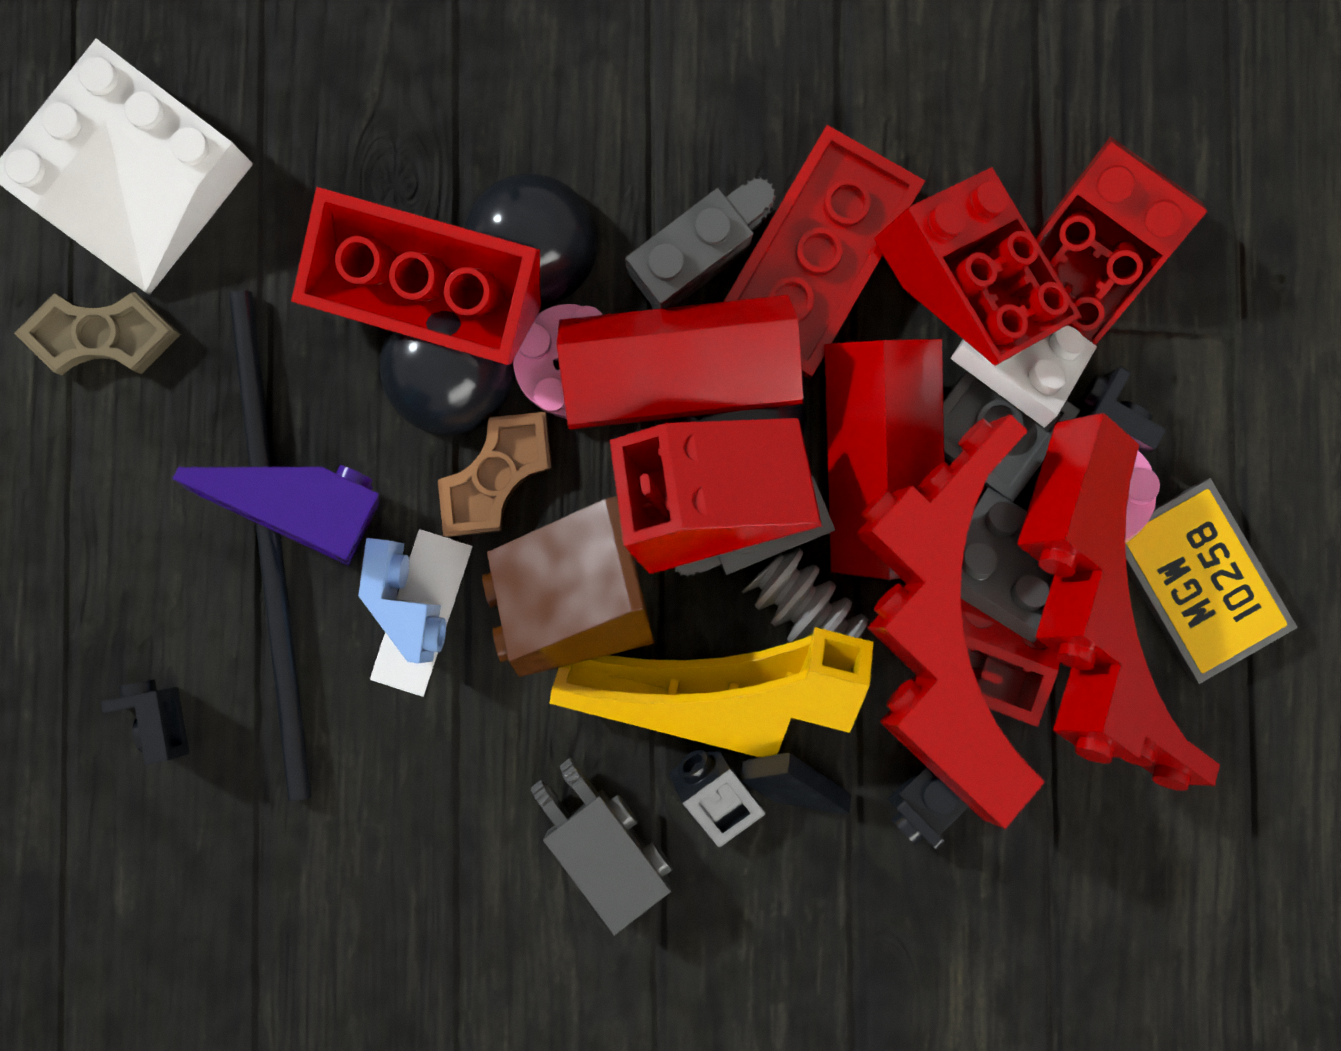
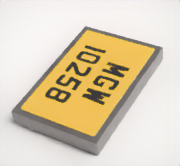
(1205, 583)

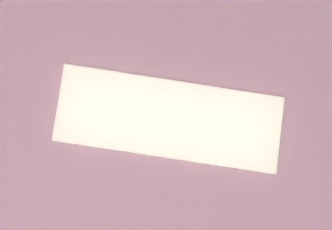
(433, 578)

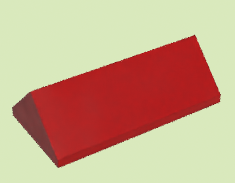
(404, 267)
(680, 361)
(880, 434)

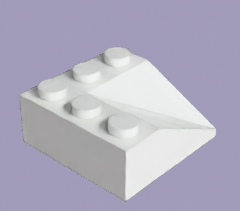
(122, 167)

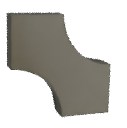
(73, 334)

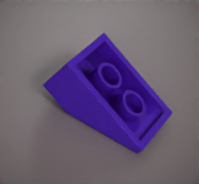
(301, 503)

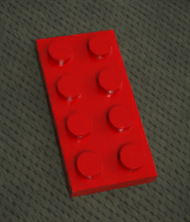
(824, 235)

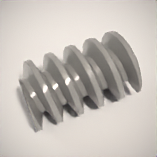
(801, 601)

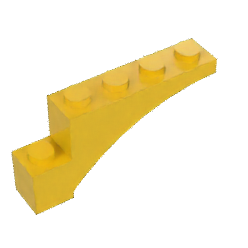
(729, 700)

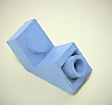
(409, 624)

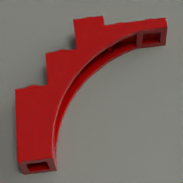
(1088, 619)
(943, 711)

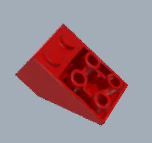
(1115, 234)
(978, 267)
(711, 488)
(1008, 668)

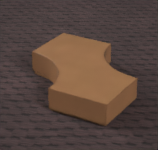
(511, 454)

